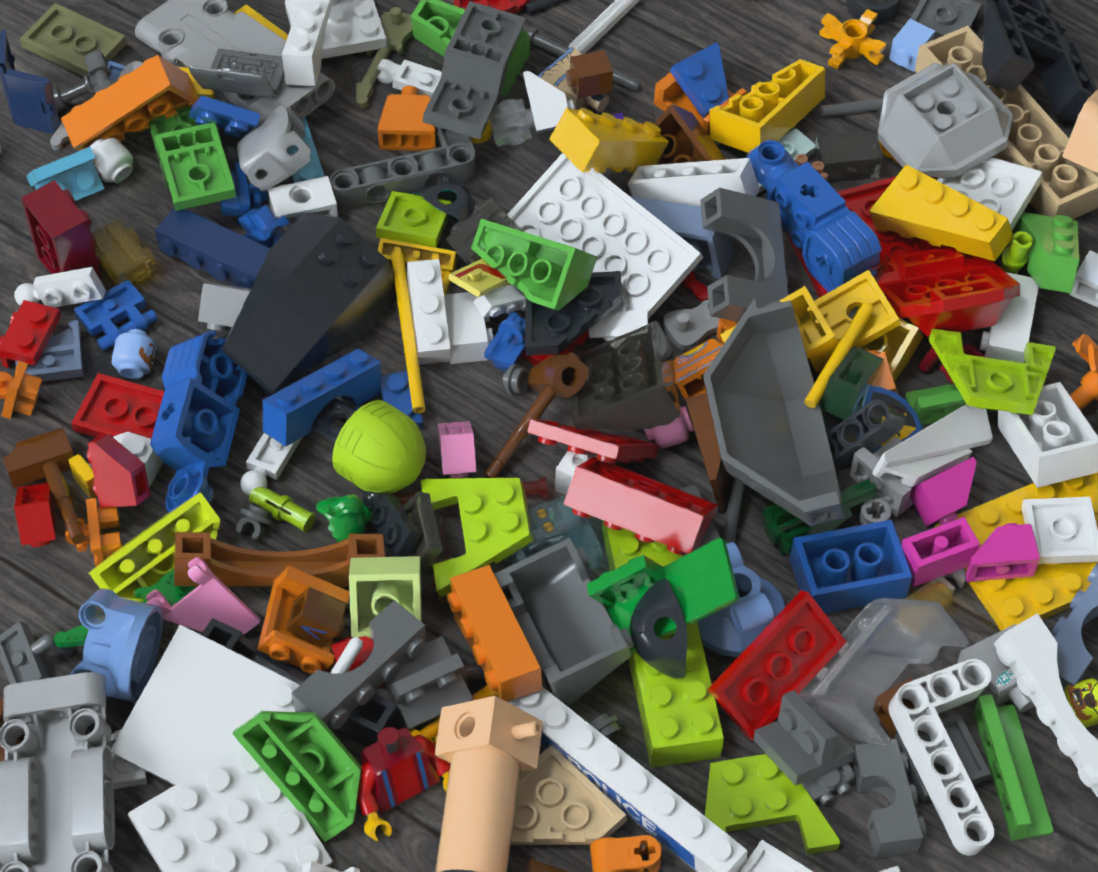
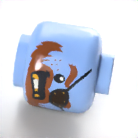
(134, 354)

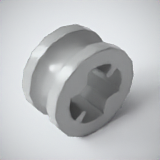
(874, 504)

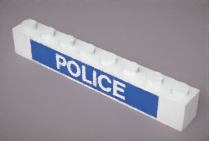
(634, 788)

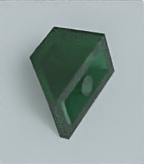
(849, 382)

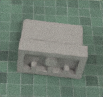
(888, 485)

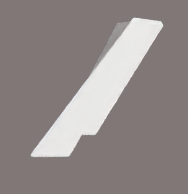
(937, 446)

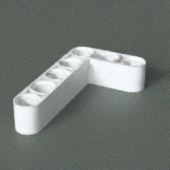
(941, 749)

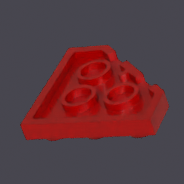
(580, 441)

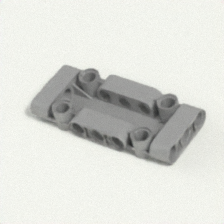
(193, 32)
(58, 779)

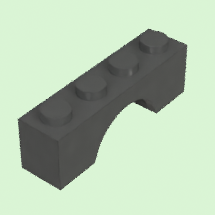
(334, 696)

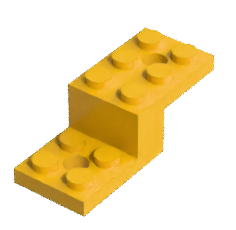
(827, 319)

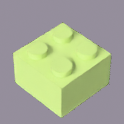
(377, 583)

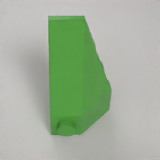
(537, 266)

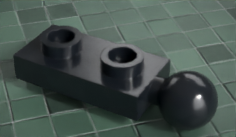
(393, 522)

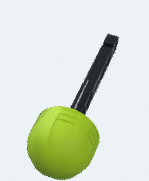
(375, 447)

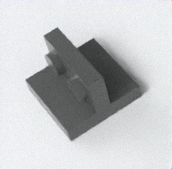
(428, 684)
(802, 742)

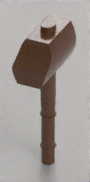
(554, 377)
(47, 458)

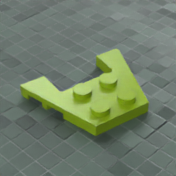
(994, 382)
(492, 521)
(757, 794)

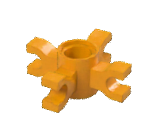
(852, 39)

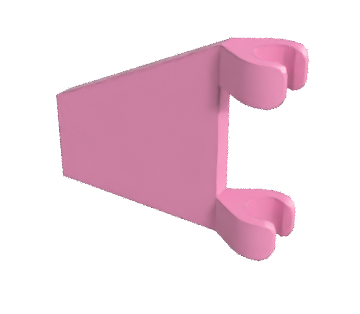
(206, 602)

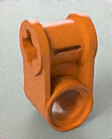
(625, 854)

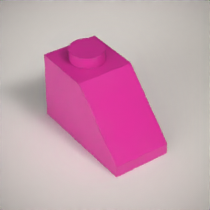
(944, 493)
(1005, 554)

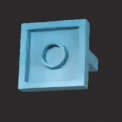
(72, 172)

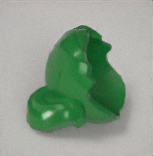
(345, 515)

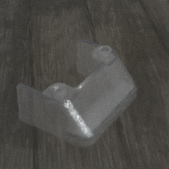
(877, 650)

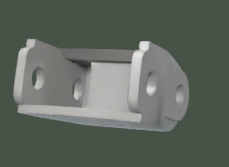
(265, 152)

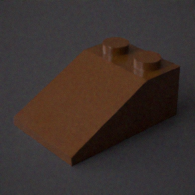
(705, 432)

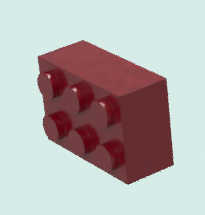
(60, 230)

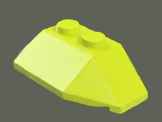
(151, 552)

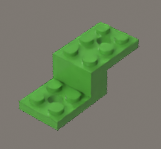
(191, 160)

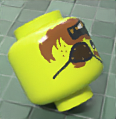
(1084, 701)

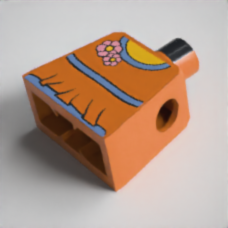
(692, 365)

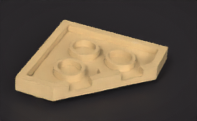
(561, 806)

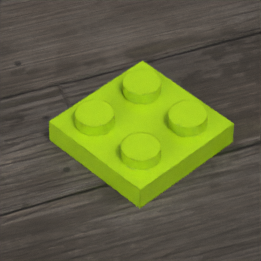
(411, 220)

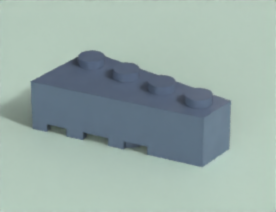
(687, 223)

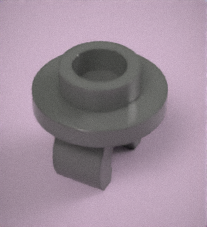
(254, 516)

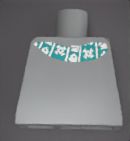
(1003, 681)

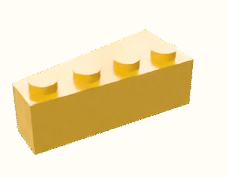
(769, 108)
(606, 142)
(936, 213)

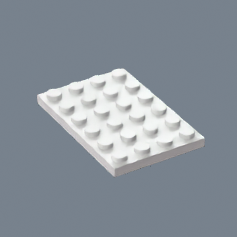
(607, 223)

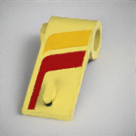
(478, 278)

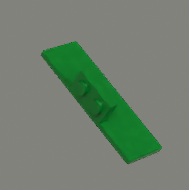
(699, 580)

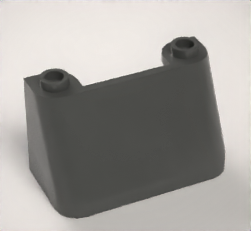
(561, 622)

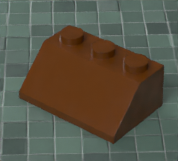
(686, 138)

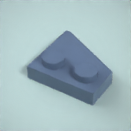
(61, 356)

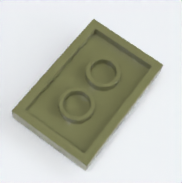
(69, 37)

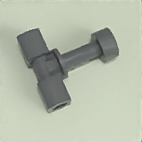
(94, 81)

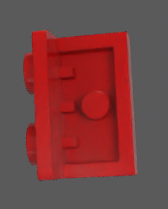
(28, 333)

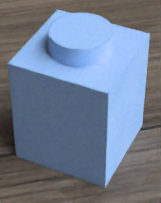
(907, 43)

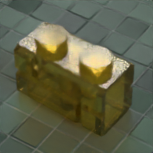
(122, 254)

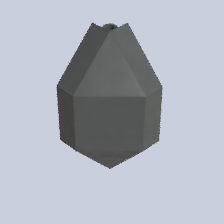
(761, 415)

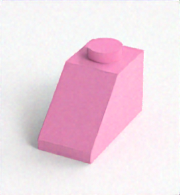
(457, 449)

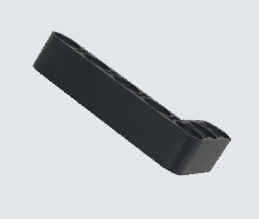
(867, 421)

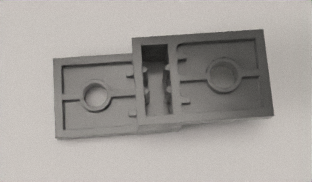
(474, 70)

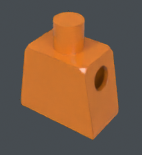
(402, 122)

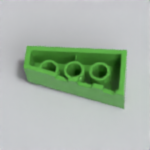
(436, 22)

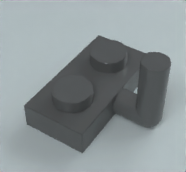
(22, 654)

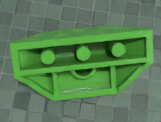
(306, 766)

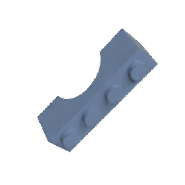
(1072, 655)

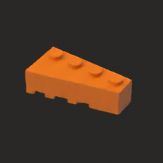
(130, 103)
(494, 634)

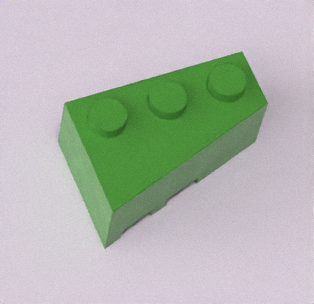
(1054, 250)

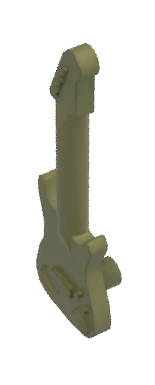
(397, 30)

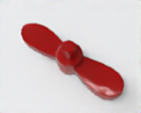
(698, 289)

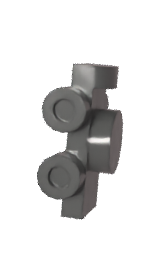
(821, 787)

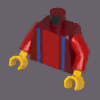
(394, 772)

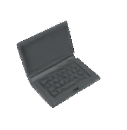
(242, 73)

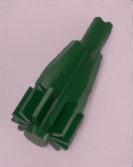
(783, 526)

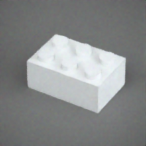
(1053, 441)

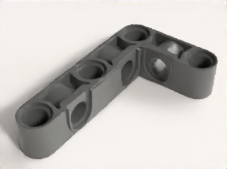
(407, 173)

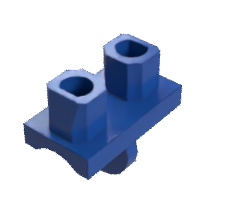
(244, 197)
(262, 224)
(508, 343)

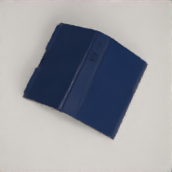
(27, 95)

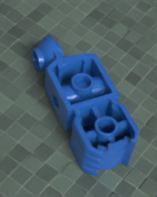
(832, 237)
(197, 414)

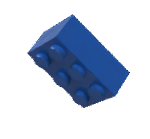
(851, 566)

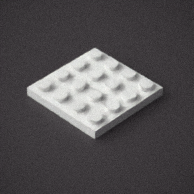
(227, 822)

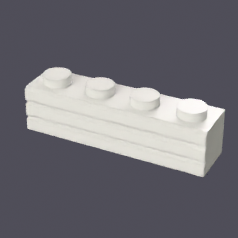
(501, 300)

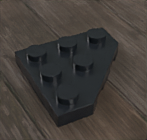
(553, 330)

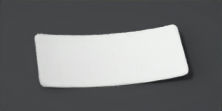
(619, 323)

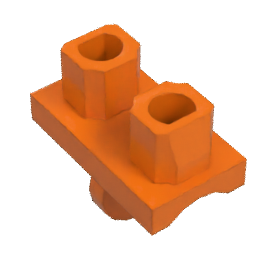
(19, 392)
(99, 518)

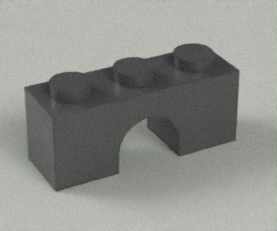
(897, 827)

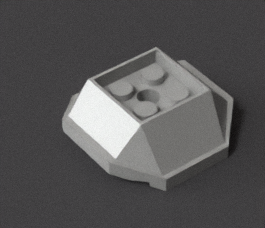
(943, 121)

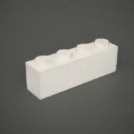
(693, 180)

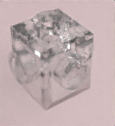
(511, 122)

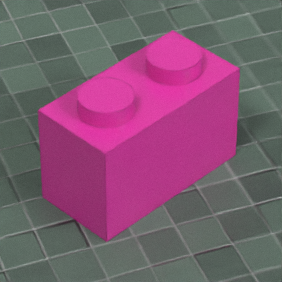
(940, 550)

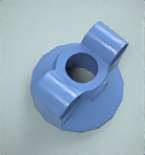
(740, 623)
(120, 642)

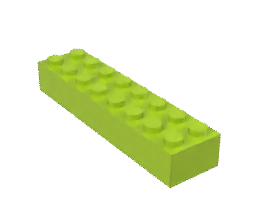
(675, 713)

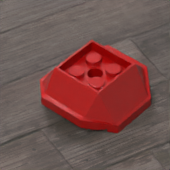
(947, 290)

